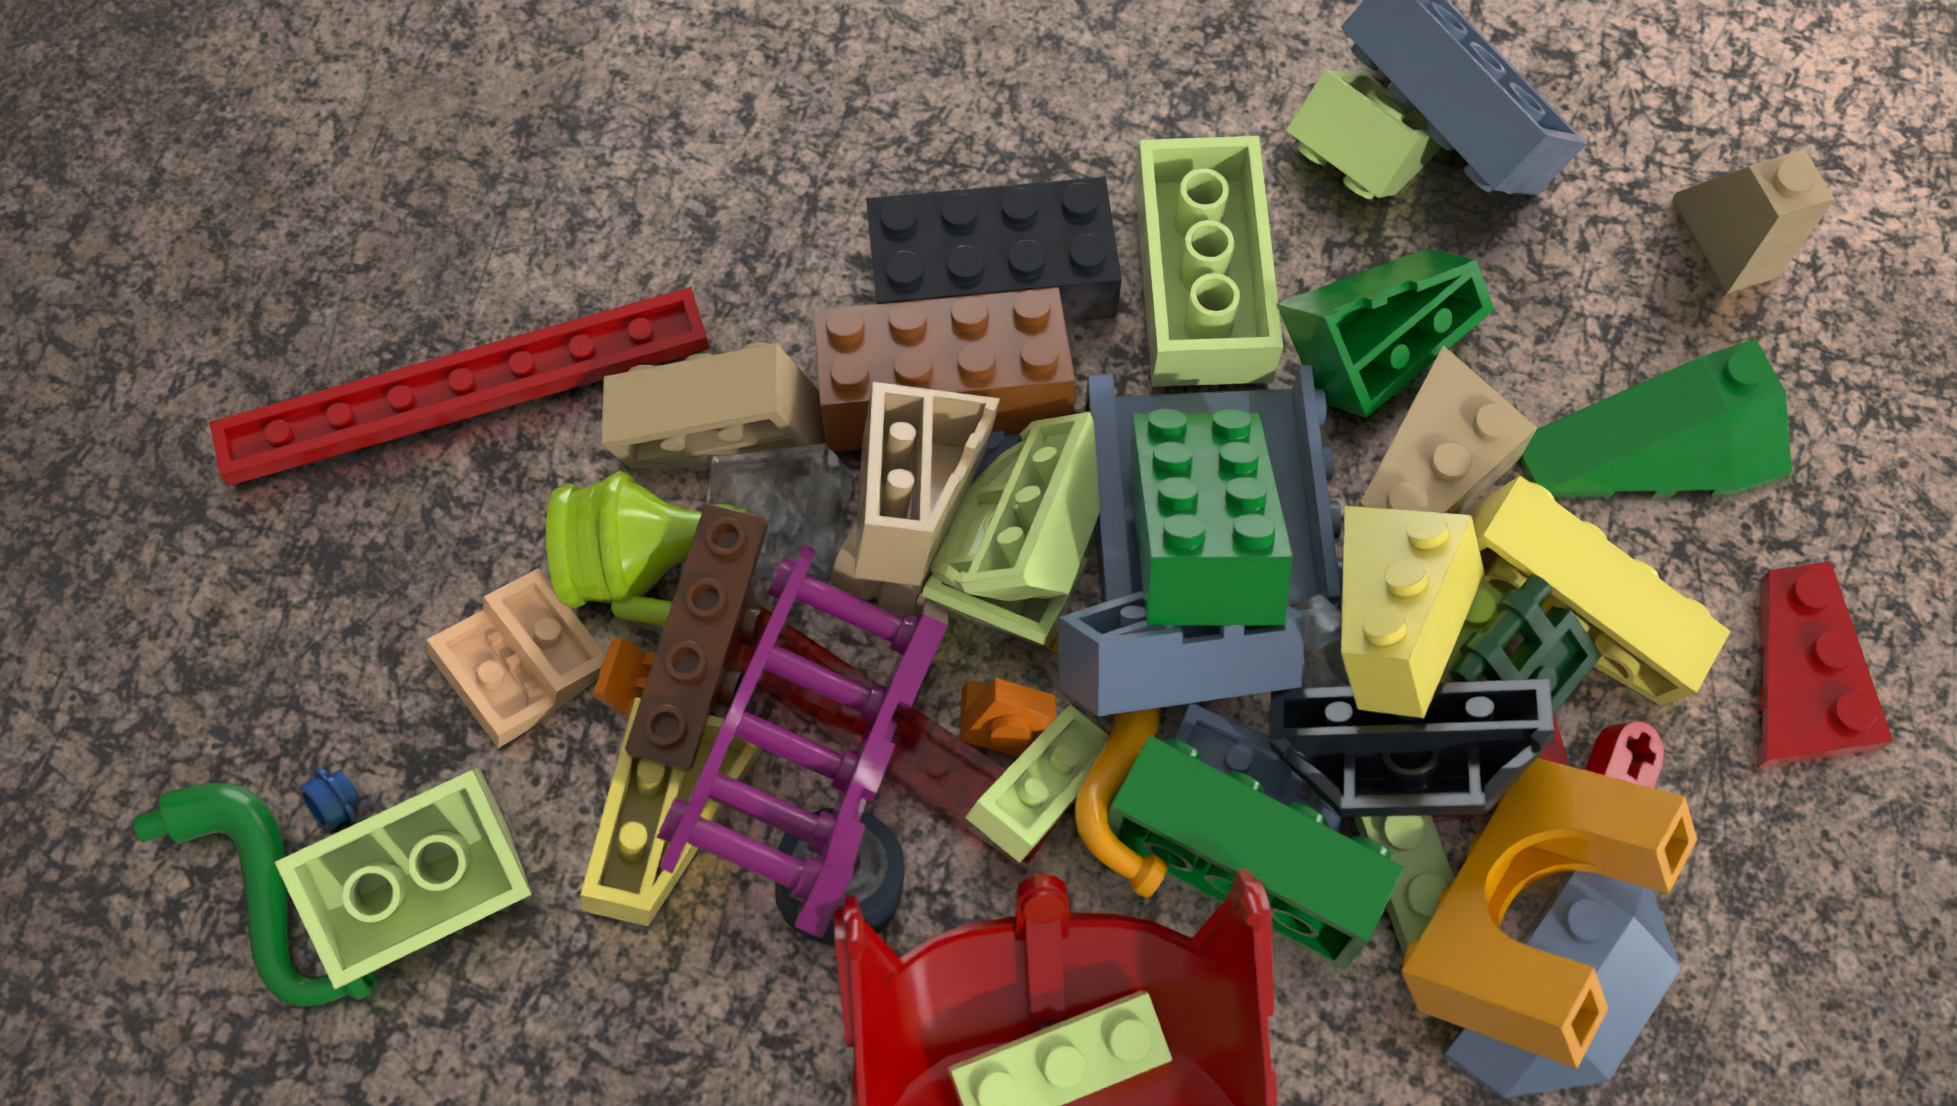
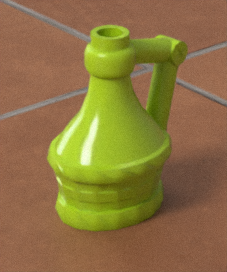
(616, 545)

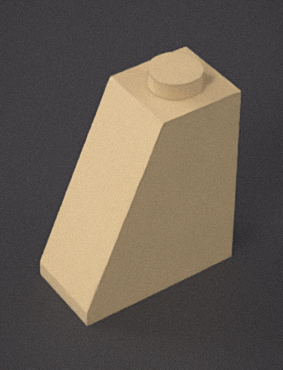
(1755, 217)

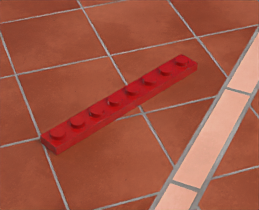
(456, 386)

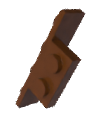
(702, 640)

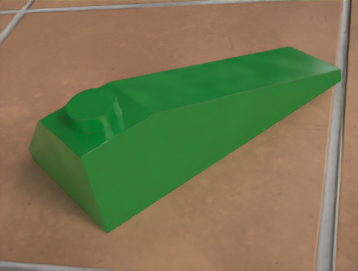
(1688, 429)

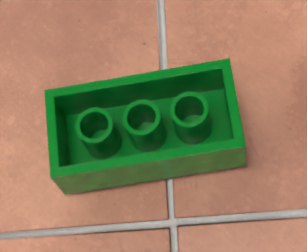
(1208, 520)
(1210, 824)

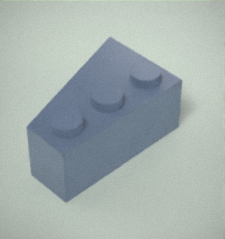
(1123, 665)

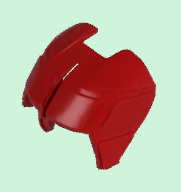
(1048, 965)

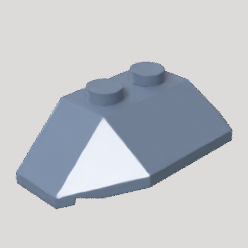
(1626, 942)

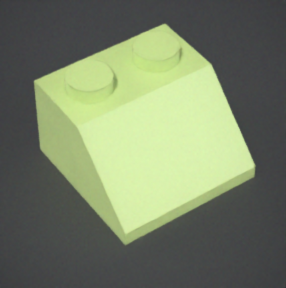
(1362, 133)

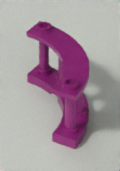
(858, 774)

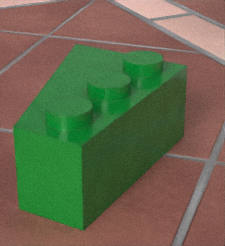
(1384, 325)

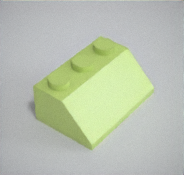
(405, 877)

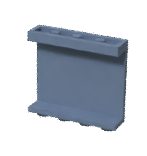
(1297, 461)

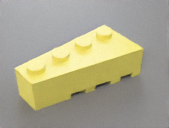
(1637, 621)

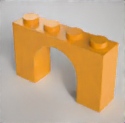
(1543, 826)

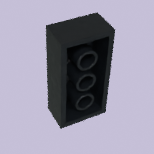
(999, 243)

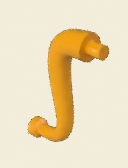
(1102, 787)

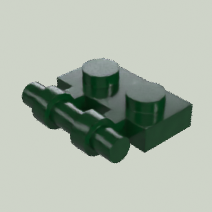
(1552, 645)

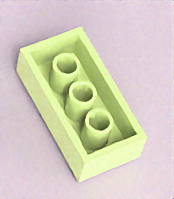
(1207, 262)

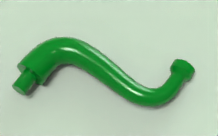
(259, 844)

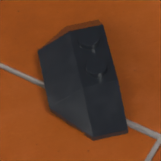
(1386, 764)

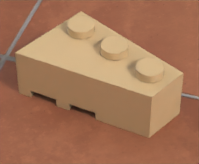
(710, 407)
(1449, 444)
(914, 475)

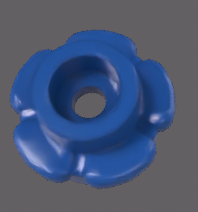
(330, 798)

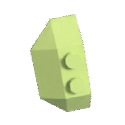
(1026, 516)

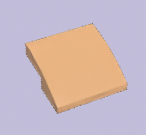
(517, 657)

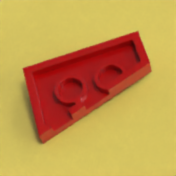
(1814, 673)

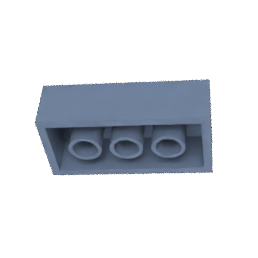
(1465, 92)

